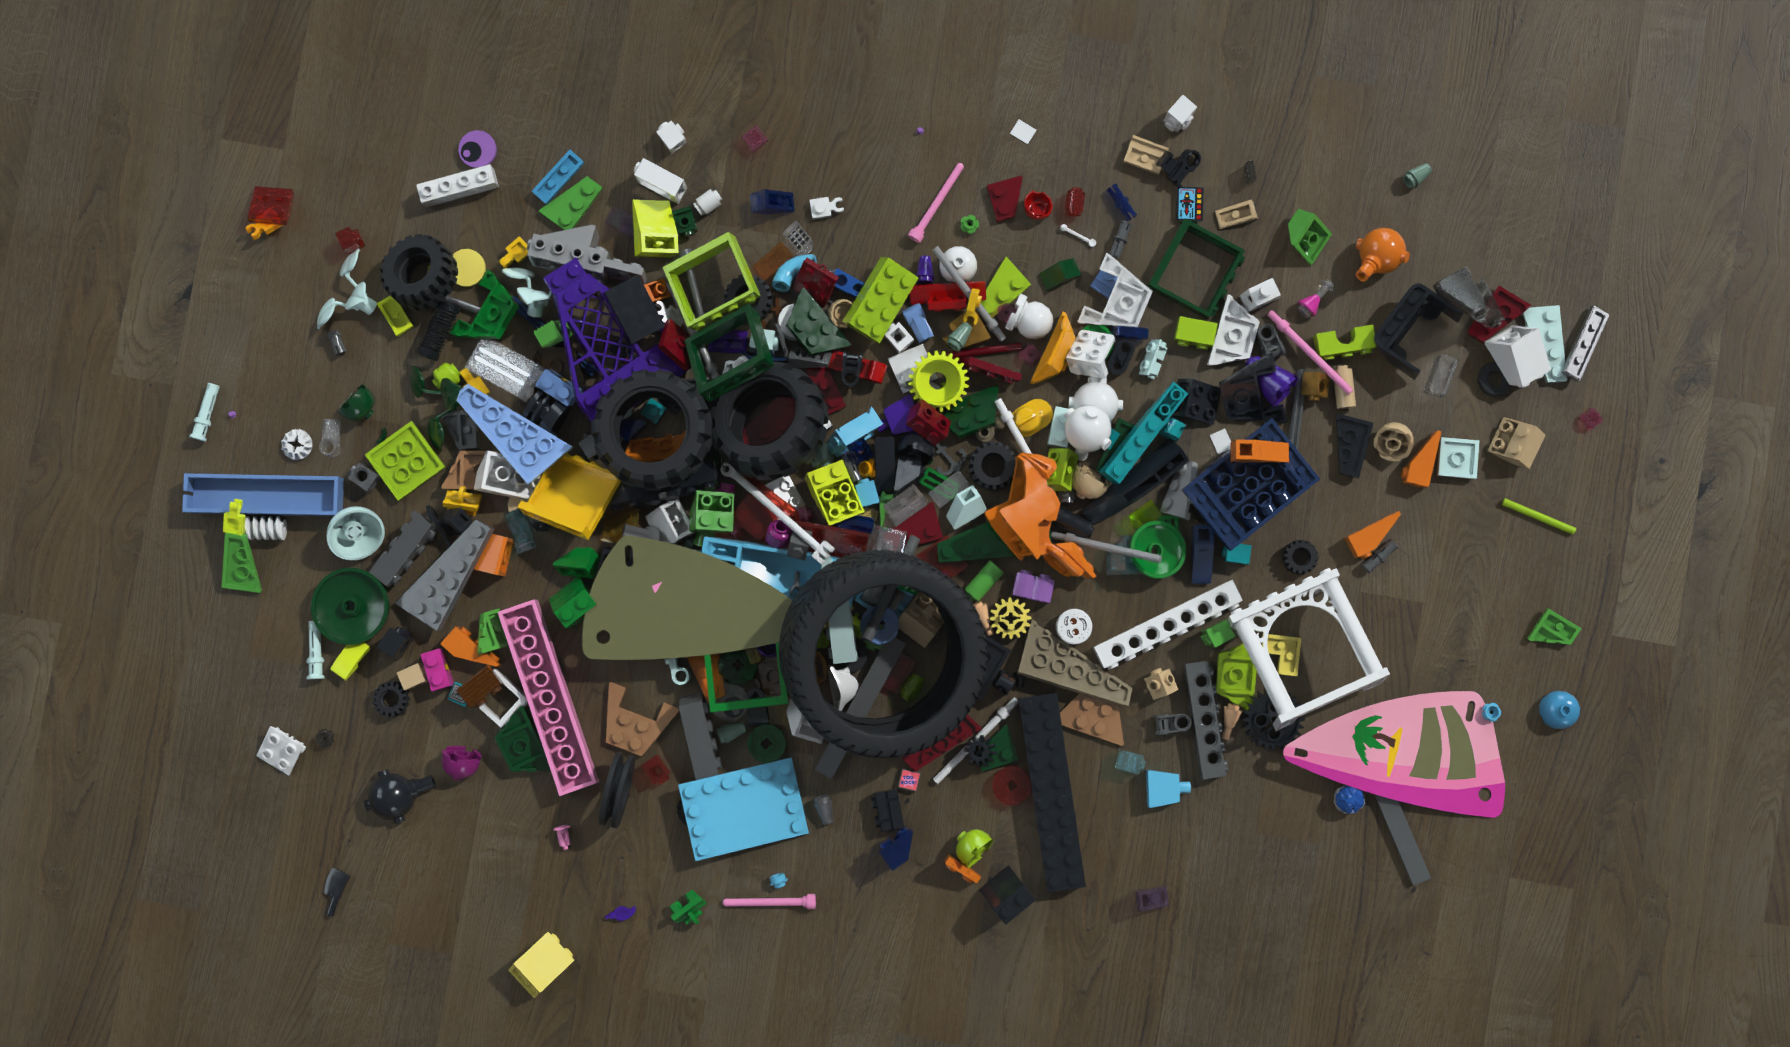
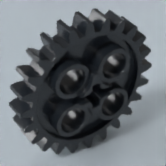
(1261, 706)

